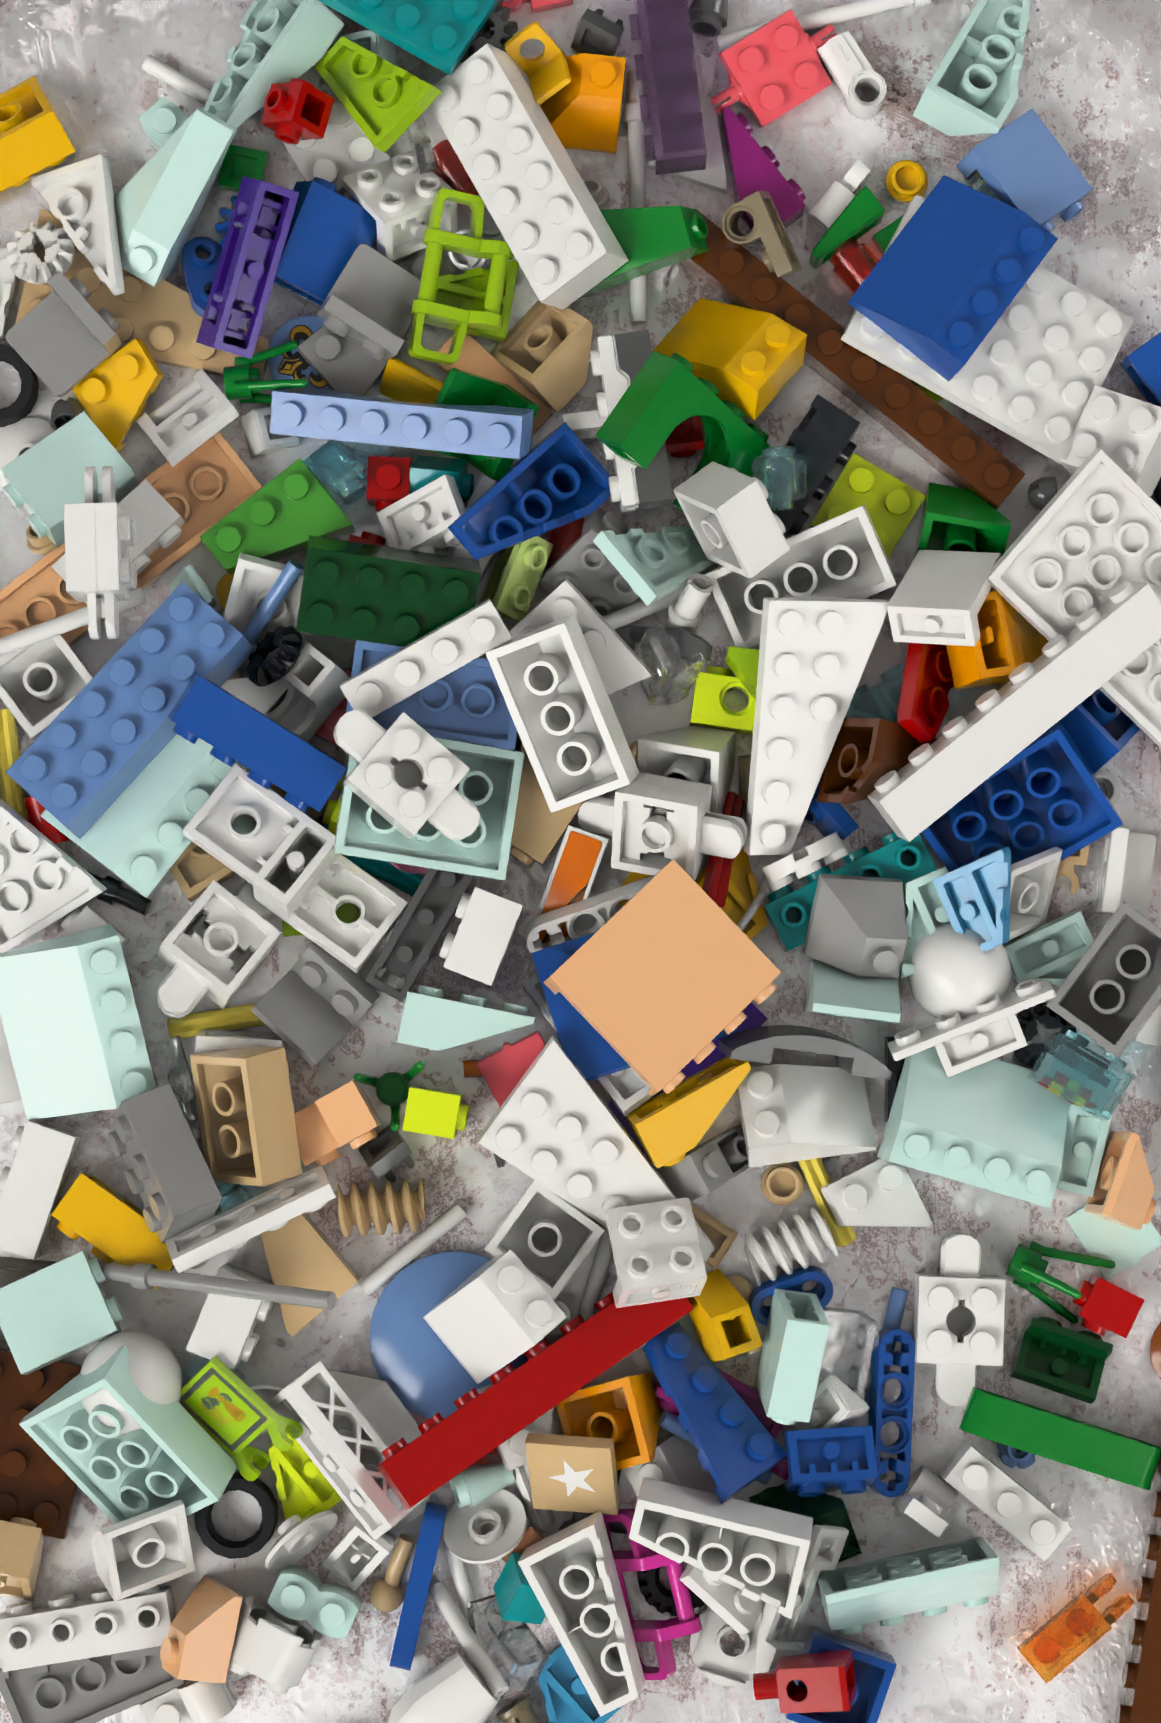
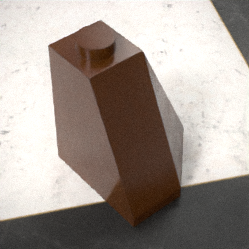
(862, 756)

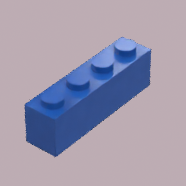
(256, 742)

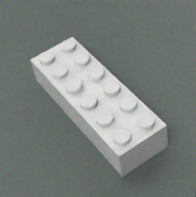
(526, 178)

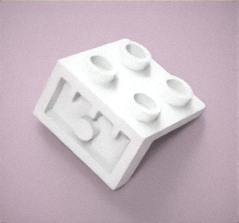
(400, 203)
(655, 1252)

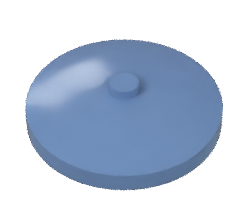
(408, 1349)

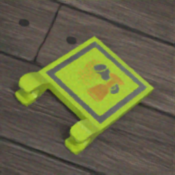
(236, 1416)

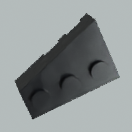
(823, 440)

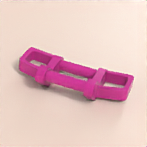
(655, 1631)

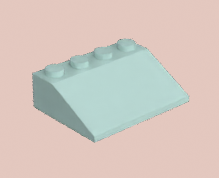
(489, 784)
(145, 825)
(73, 1025)
(978, 1127)
(134, 1470)
(909, 1584)

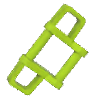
(472, 246)

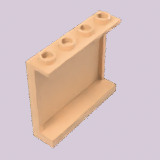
(665, 978)

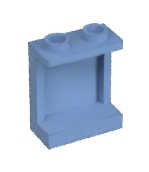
(1029, 171)

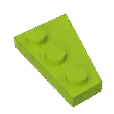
(375, 92)

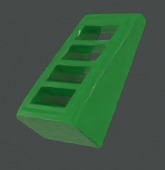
(856, 220)

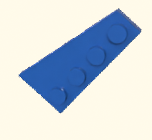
(723, 1427)

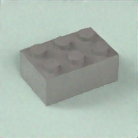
(1114, 982)
(163, 1162)

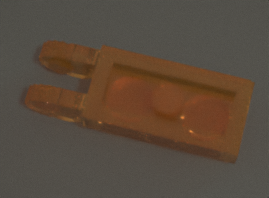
(1073, 1630)

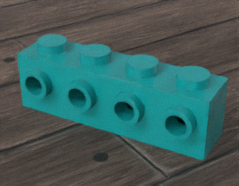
(898, 859)

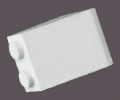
(494, 1316)

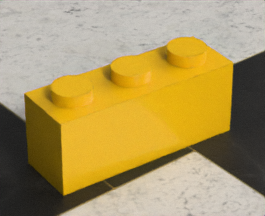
(109, 1224)

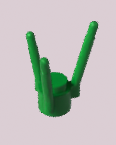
(246, 383)
(392, 1089)
(1029, 1269)

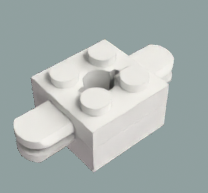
(98, 552)
(406, 775)
(650, 841)
(214, 949)
(958, 1318)

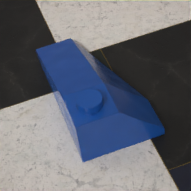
(537, 494)

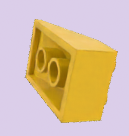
(738, 351)

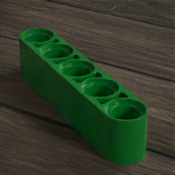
(1060, 1438)

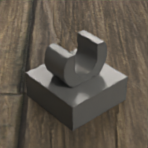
(597, 34)
(386, 1152)

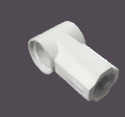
(851, 72)

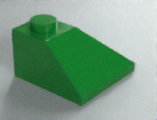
(960, 522)

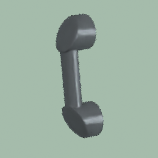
(687, 641)

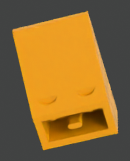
(1003, 646)

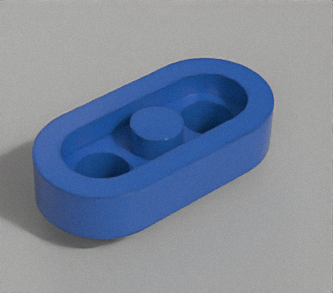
(200, 272)
(792, 1282)

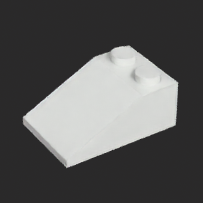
(803, 1113)

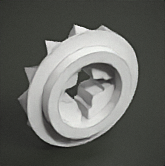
(24, 261)

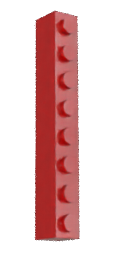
(522, 1394)

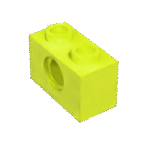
(709, 706)
(435, 1112)

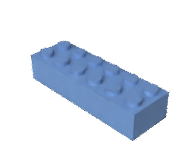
(124, 710)

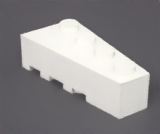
(732, 1541)
(585, 1604)

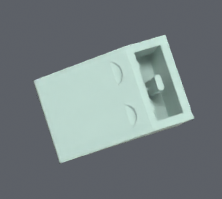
(444, 1024)

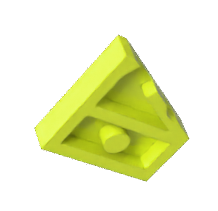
(300, 1483)

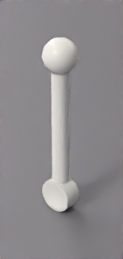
(765, 890)

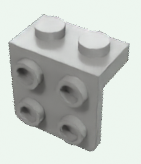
(371, 302)
(64, 336)
(590, 569)

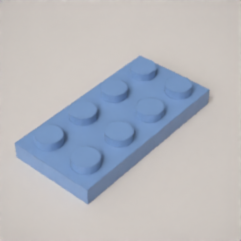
(456, 708)

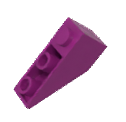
(756, 170)

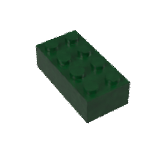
(382, 591)

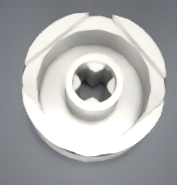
(272, 1646)

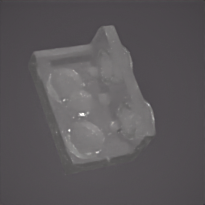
(849, 1348)

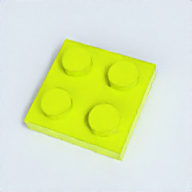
(886, 499)

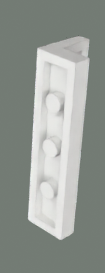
(332, 1451)

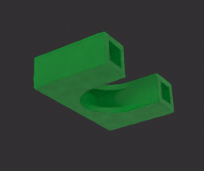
(662, 399)

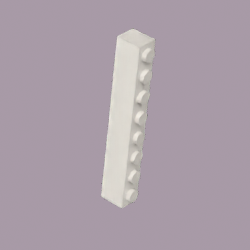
(1020, 710)

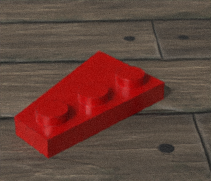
(925, 690)

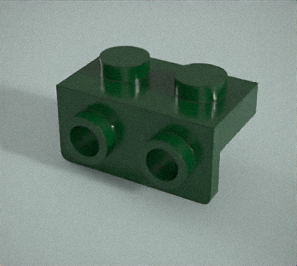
(1061, 1359)

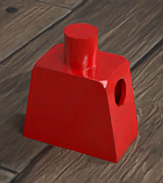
(827, 1678)

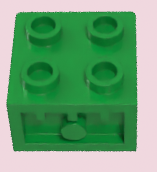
(471, 389)

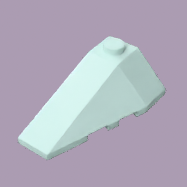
(277, 45)
(979, 72)
(167, 196)

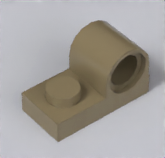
(768, 228)

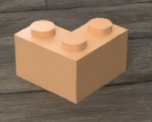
(333, 1122)

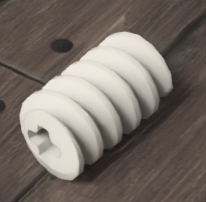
(789, 1245)

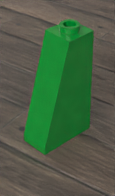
(653, 240)

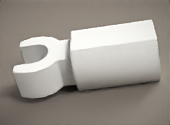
(838, 196)

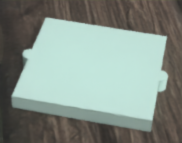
(1113, 1241)

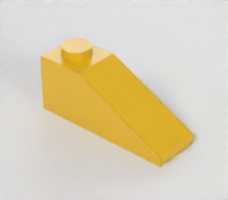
(678, 1120)

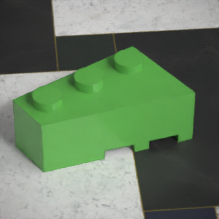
(277, 520)

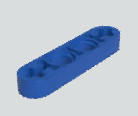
(898, 1411)
(418, 1586)

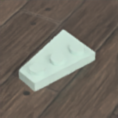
(655, 561)

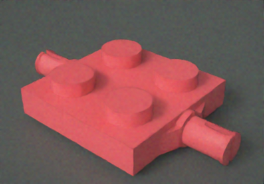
(774, 69)

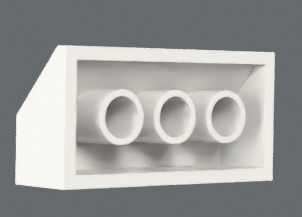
(826, 561)
(563, 713)

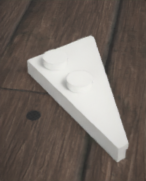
(85, 205)

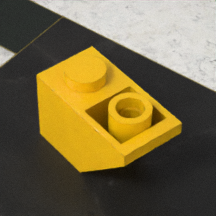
(723, 1319)

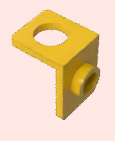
(546, 72)

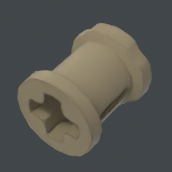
(519, 1711)

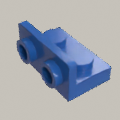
(830, 1460)

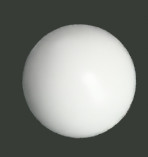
(956, 973)
(151, 1368)

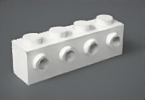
(84, 1627)

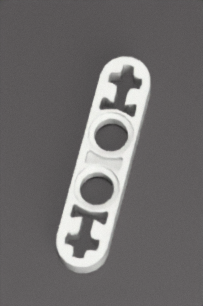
(599, 906)

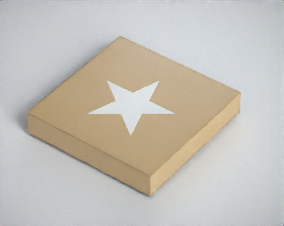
(572, 1473)

